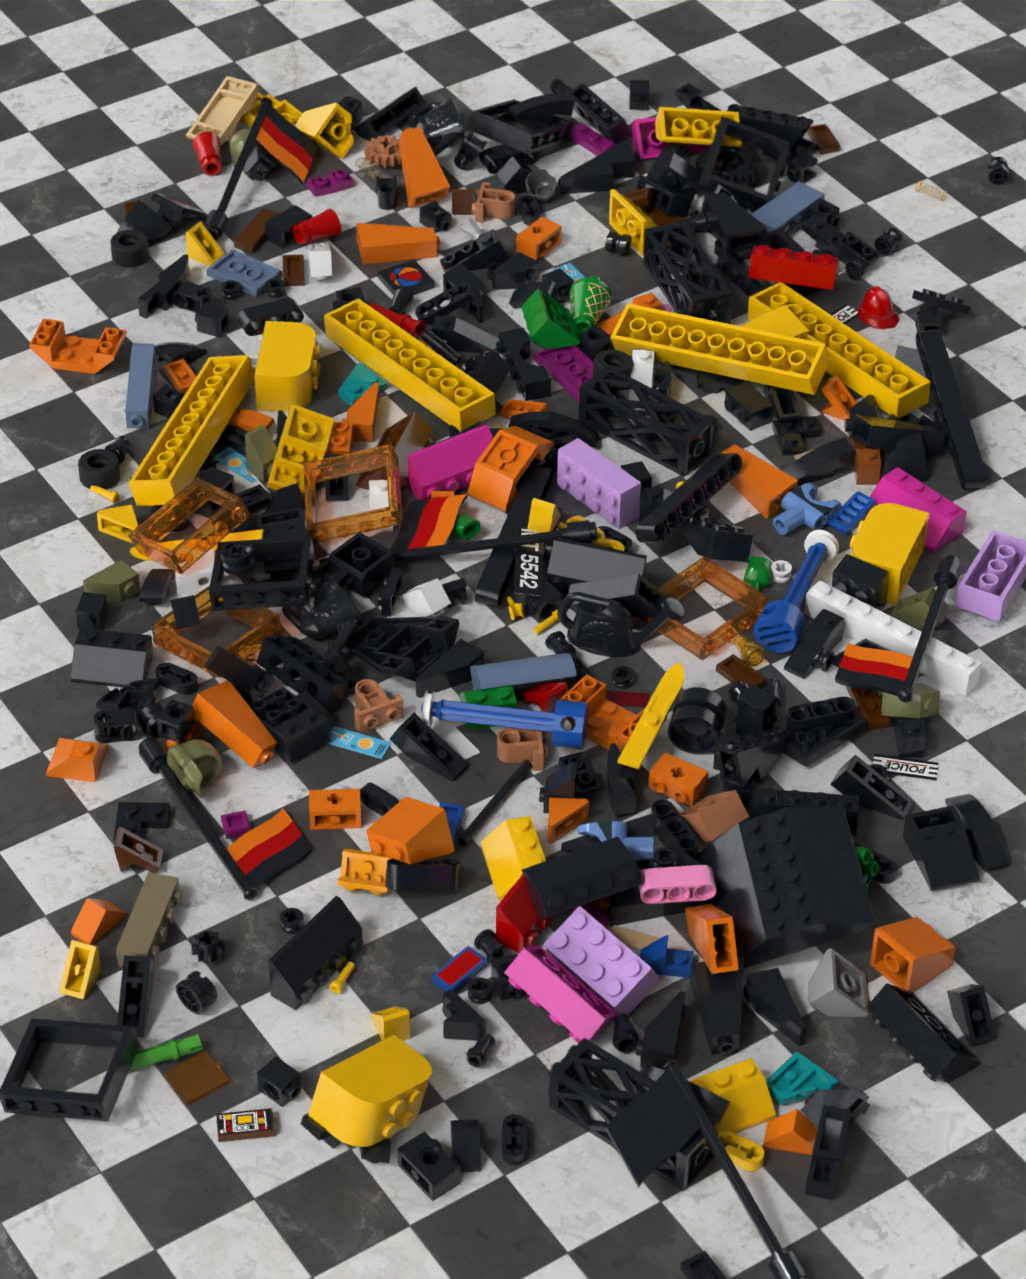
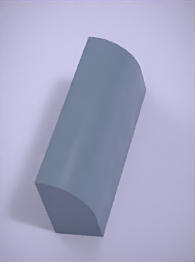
(788, 208)
(522, 671)

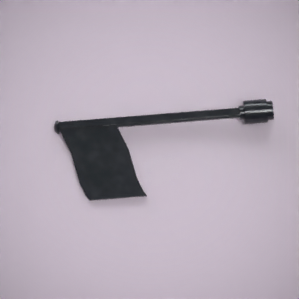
(661, 1125)

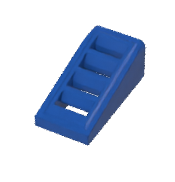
(858, 502)

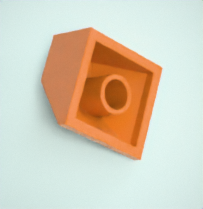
(77, 759)

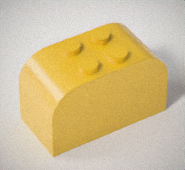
(286, 366)
(893, 541)
(372, 1093)

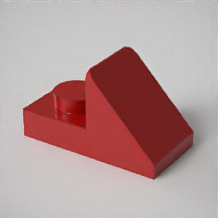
(545, 695)

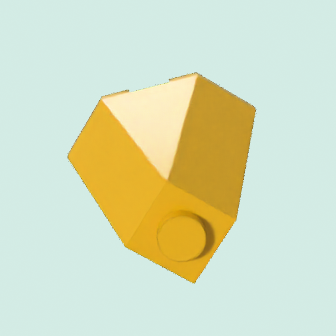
(328, 128)

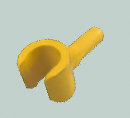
(515, 609)

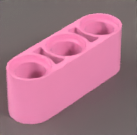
(677, 884)

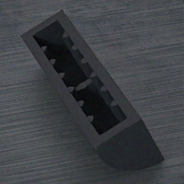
(390, 114)

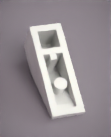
(320, 260)
(642, 370)

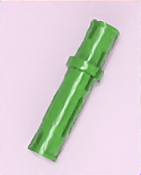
(167, 1051)

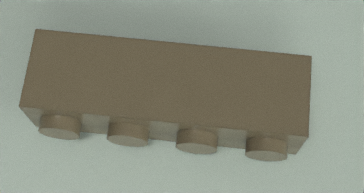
(150, 917)

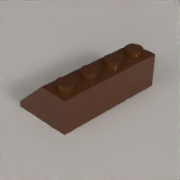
(406, 438)

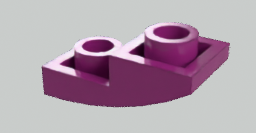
(335, 182)

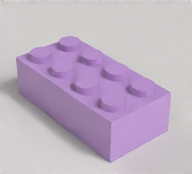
(598, 483)
(993, 577)
(602, 962)

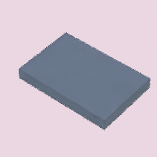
(245, 270)

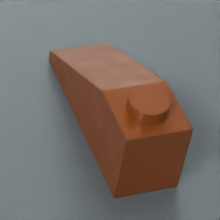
(866, 464)

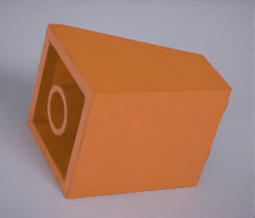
(411, 832)
(910, 953)

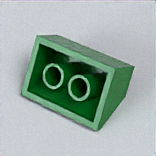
(549, 322)

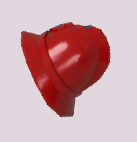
(878, 309)

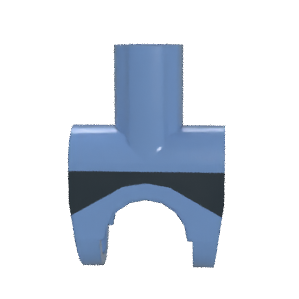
(803, 509)
(640, 847)

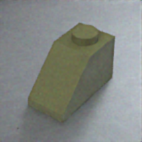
(259, 452)
(115, 581)
(915, 609)
(923, 704)

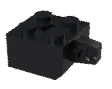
(360, 564)

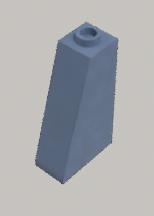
(141, 386)

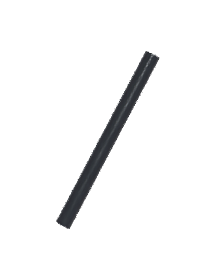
(494, 802)

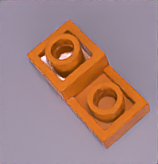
(250, 419)

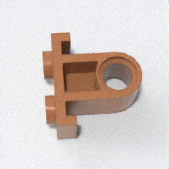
(493, 203)
(374, 706)
(520, 744)

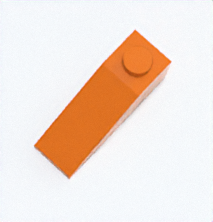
(364, 415)

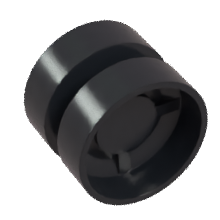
(697, 720)

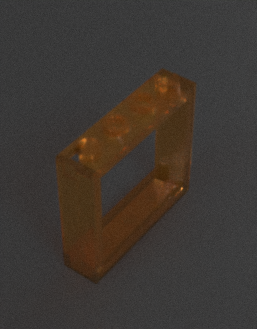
(344, 466)
(179, 509)
(723, 581)
(264, 621)

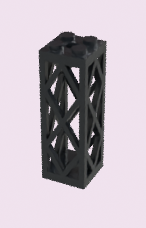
(705, 305)
(693, 444)
(574, 1080)

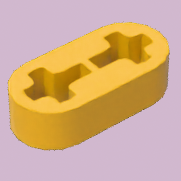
(741, 1149)

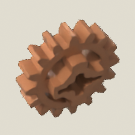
(383, 151)

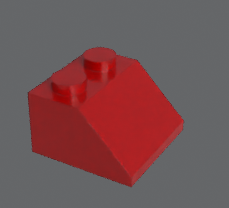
(517, 919)

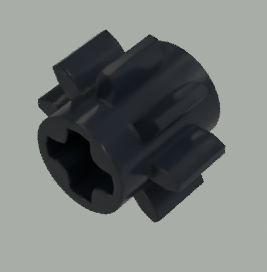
(208, 947)

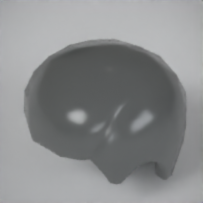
(541, 185)

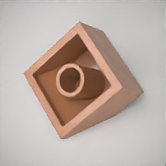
(715, 815)

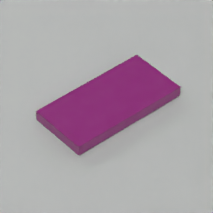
(567, 367)

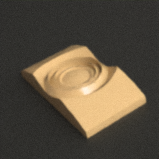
(225, 109)

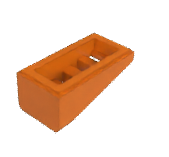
(521, 407)

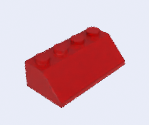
(794, 267)

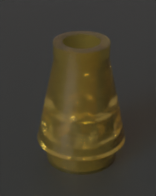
(749, 651)

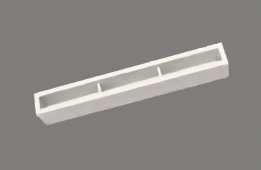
(863, 622)

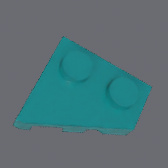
(358, 383)
(798, 1080)

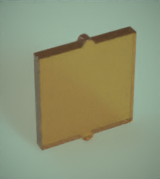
(196, 1077)

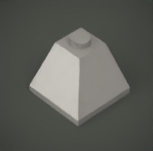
(838, 987)

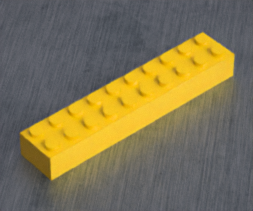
(722, 348)
(853, 357)
(410, 365)
(192, 430)

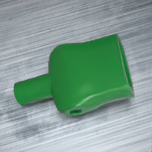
(466, 527)
(758, 572)

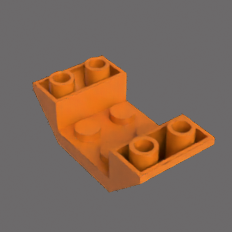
(75, 352)
(504, 464)
(606, 720)

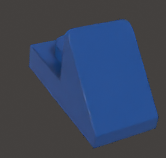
(667, 961)

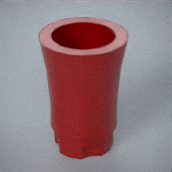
(208, 152)
(318, 227)

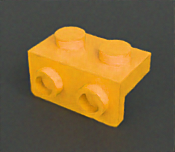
(363, 871)

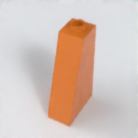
(421, 170)
(395, 243)
(761, 482)
(234, 723)
(713, 937)

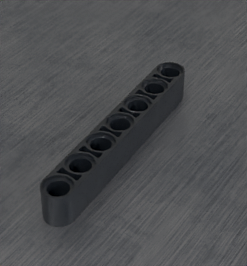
(688, 498)

